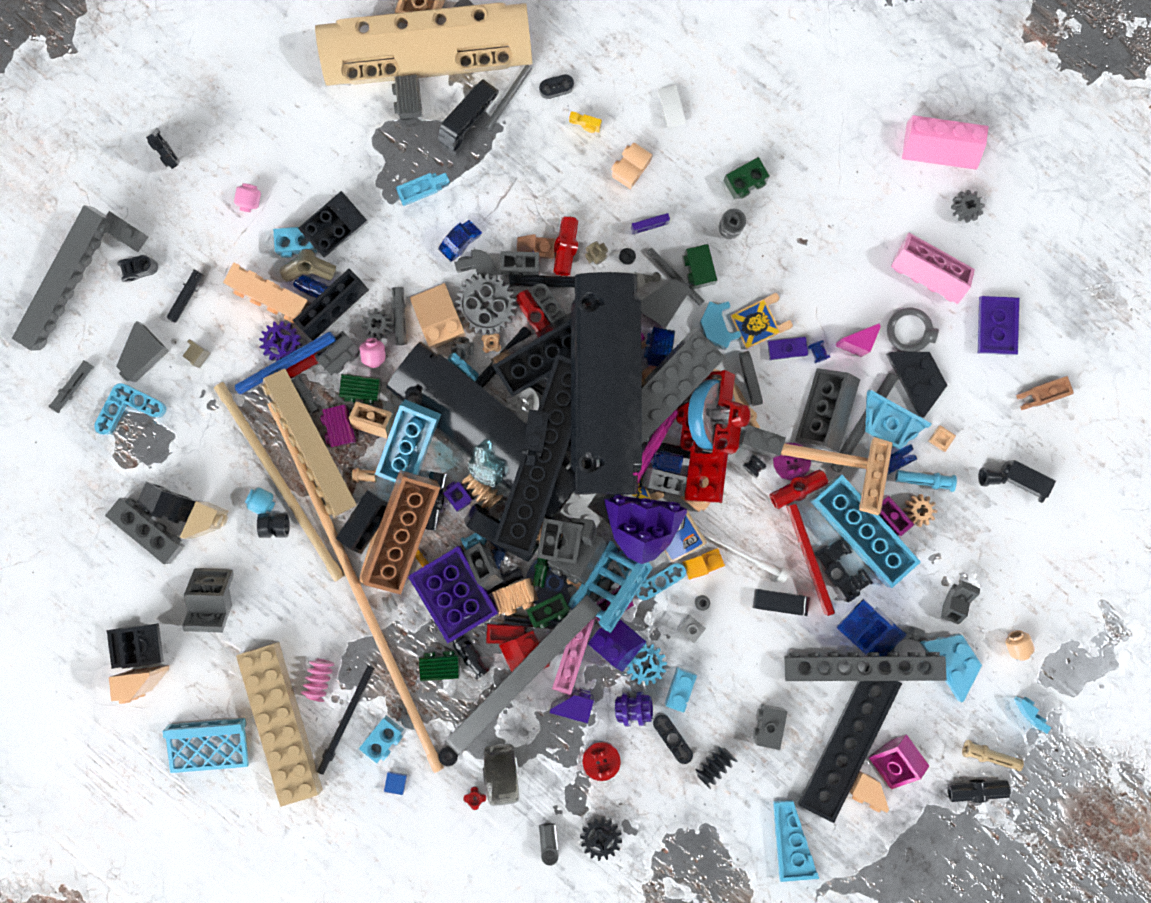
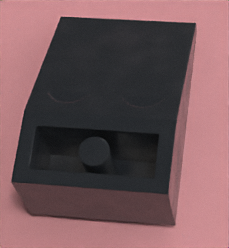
(333, 224)

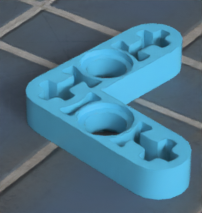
(121, 402)
(659, 589)

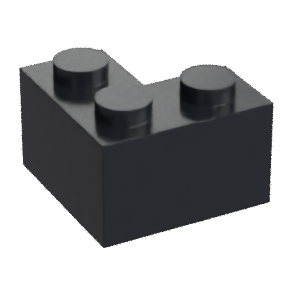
(163, 502)

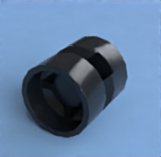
(273, 525)

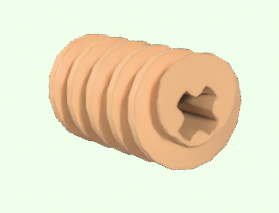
(484, 492)

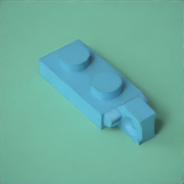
(421, 187)

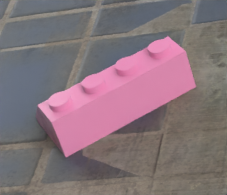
(944, 142)
(933, 268)

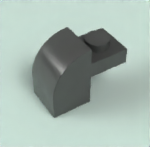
(480, 261)
(958, 601)

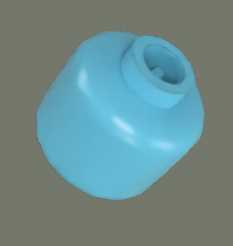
(259, 501)

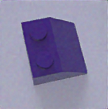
(618, 646)
(574, 706)

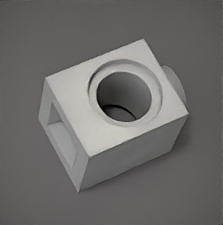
(691, 628)

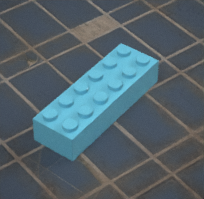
(865, 532)

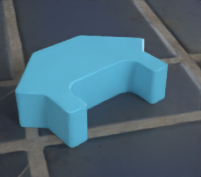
(714, 325)

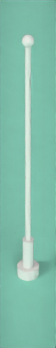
(782, 574)

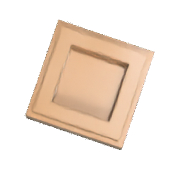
(941, 438)

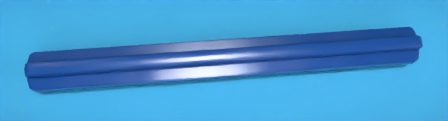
(285, 362)

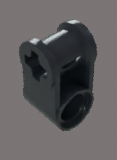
(133, 268)

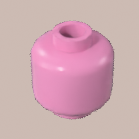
(247, 197)
(372, 352)

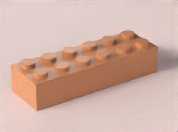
(400, 532)

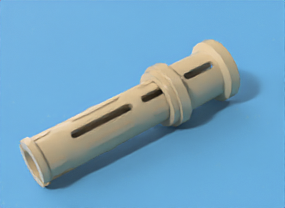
(984, 754)

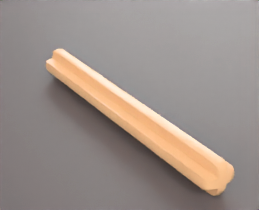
(824, 456)

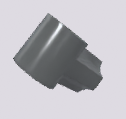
(548, 841)

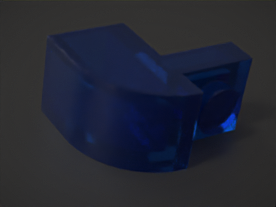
(458, 240)

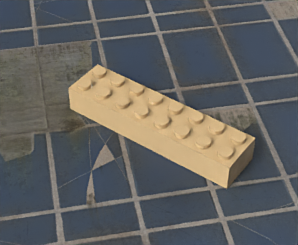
(279, 724)

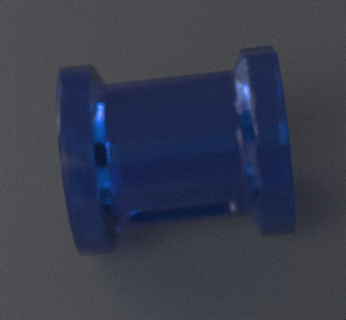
(819, 351)

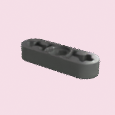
(750, 378)

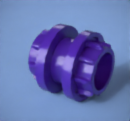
(634, 709)

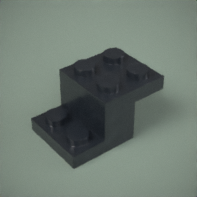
(135, 646)

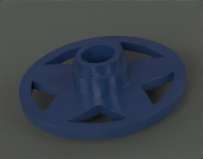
(552, 586)

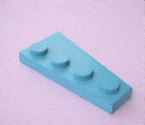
(793, 853)

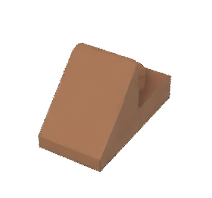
(531, 243)

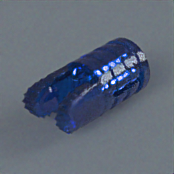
(309, 286)
(897, 460)

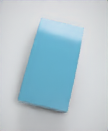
(1030, 713)

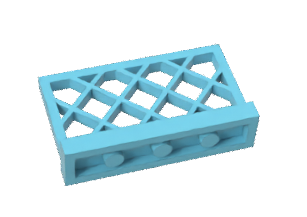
(201, 730)

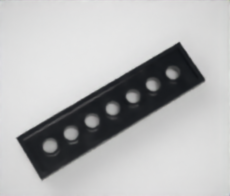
(855, 756)

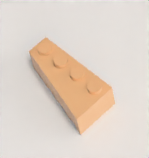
(265, 292)

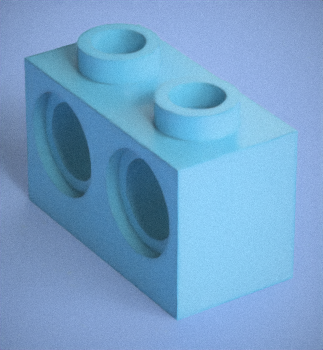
(295, 237)
(379, 737)

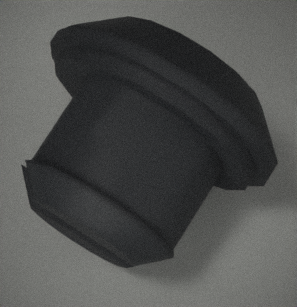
(627, 256)

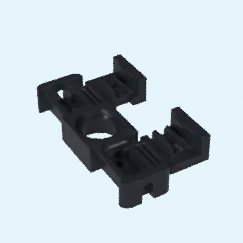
(846, 586)

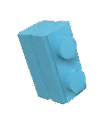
(680, 689)

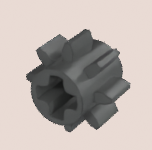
(463, 347)

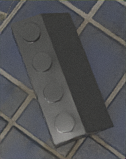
(828, 409)

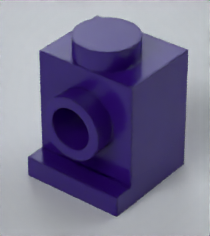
(464, 501)

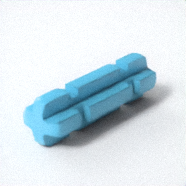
(463, 366)

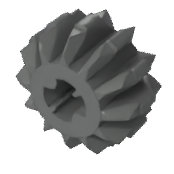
(974, 205)
(382, 319)

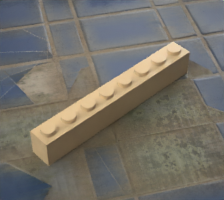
(309, 443)

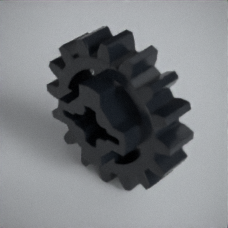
(608, 835)

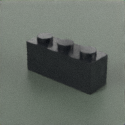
(363, 522)

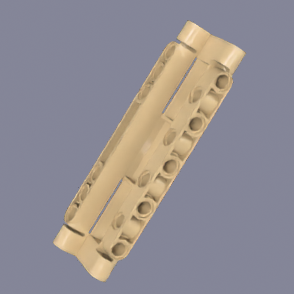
(424, 45)

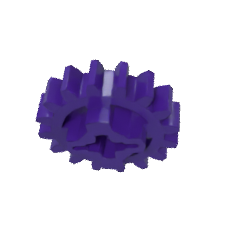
(277, 333)

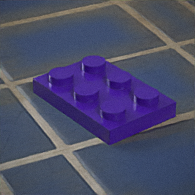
(998, 325)

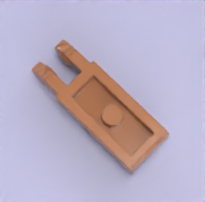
(1047, 392)

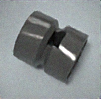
(732, 223)

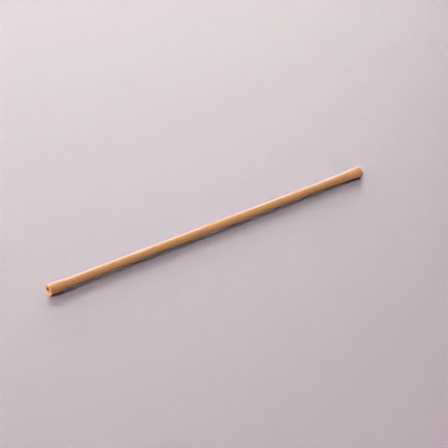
(432, 754)

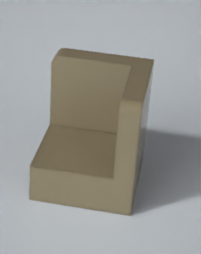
(196, 354)

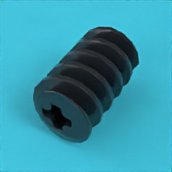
(715, 765)

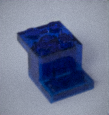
(871, 629)

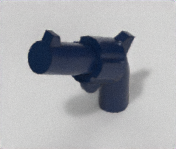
(499, 555)

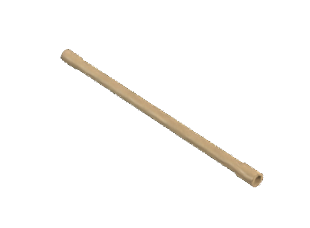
(331, 565)

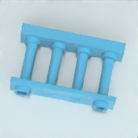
(628, 588)

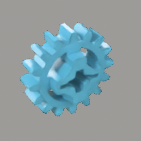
(657, 668)

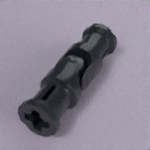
(470, 656)

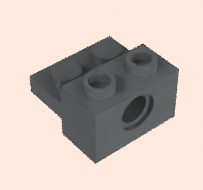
(551, 537)

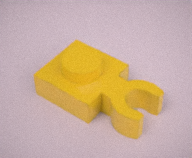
(587, 122)

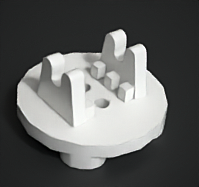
(531, 401)

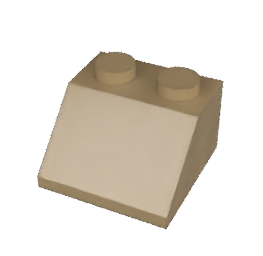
(204, 519)

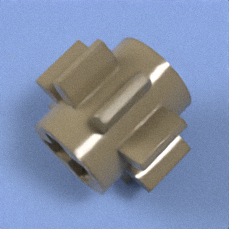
(596, 252)

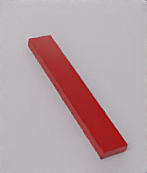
(810, 559)

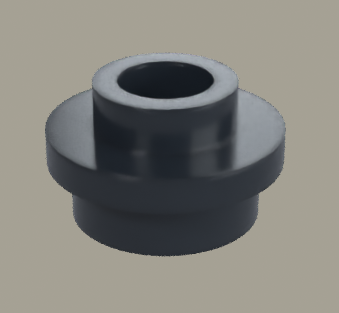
(443, 761)

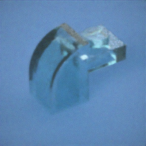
(483, 468)

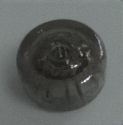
(500, 774)

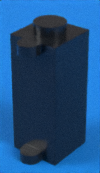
(1027, 479)

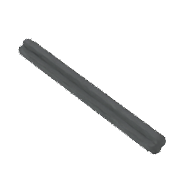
(859, 429)

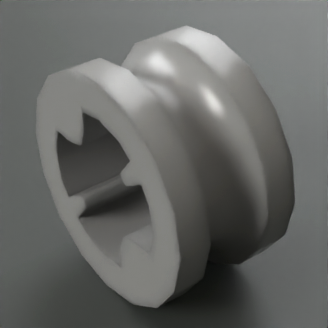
(389, 603)

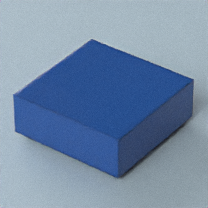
(395, 783)

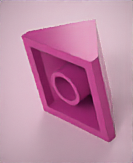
(860, 342)

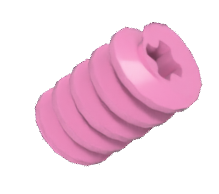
(318, 679)

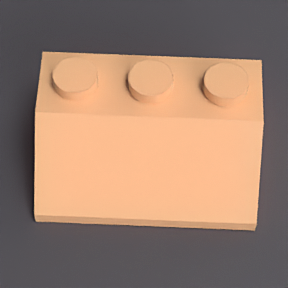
(135, 683)

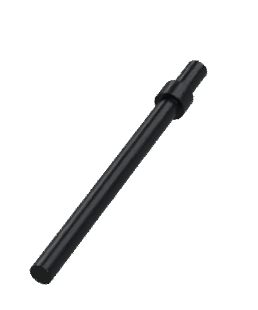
(329, 753)

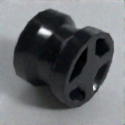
(754, 466)

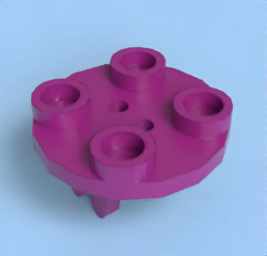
(791, 470)

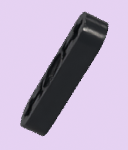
(676, 753)

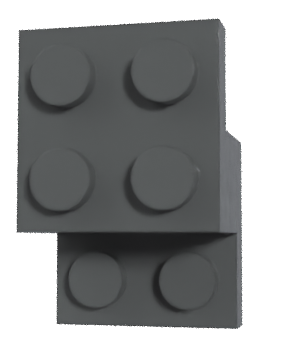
(208, 600)

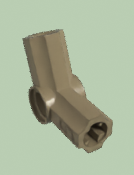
(306, 264)

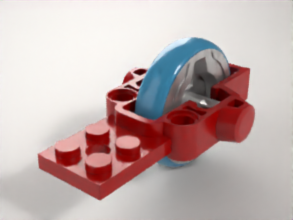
(714, 425)

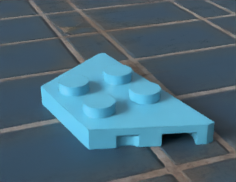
(891, 421)
(961, 662)

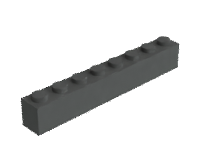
(62, 278)

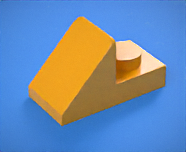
(703, 564)

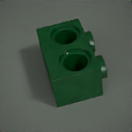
(744, 175)

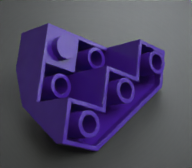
(643, 525)

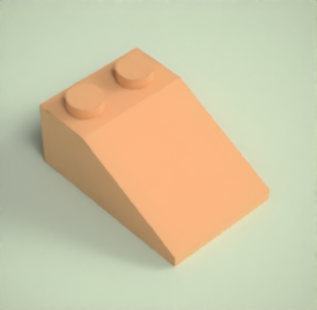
(437, 316)

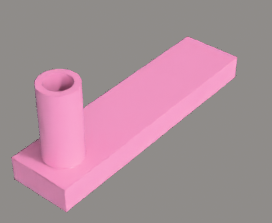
(572, 660)

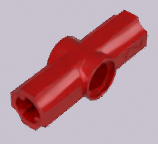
(565, 246)
(528, 307)
(789, 494)

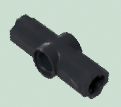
(434, 517)
(978, 790)

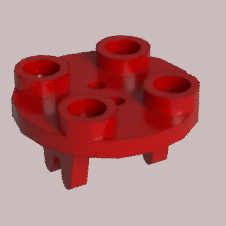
(599, 752)

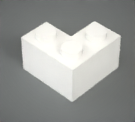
(577, 508)

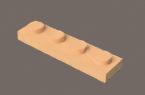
(875, 476)

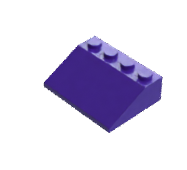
(453, 594)

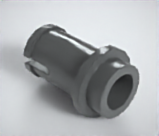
(705, 606)

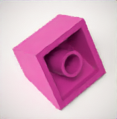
(899, 762)

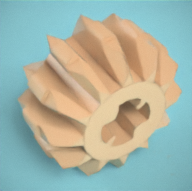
(920, 502)

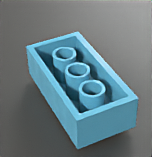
(407, 440)

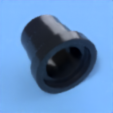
(989, 477)

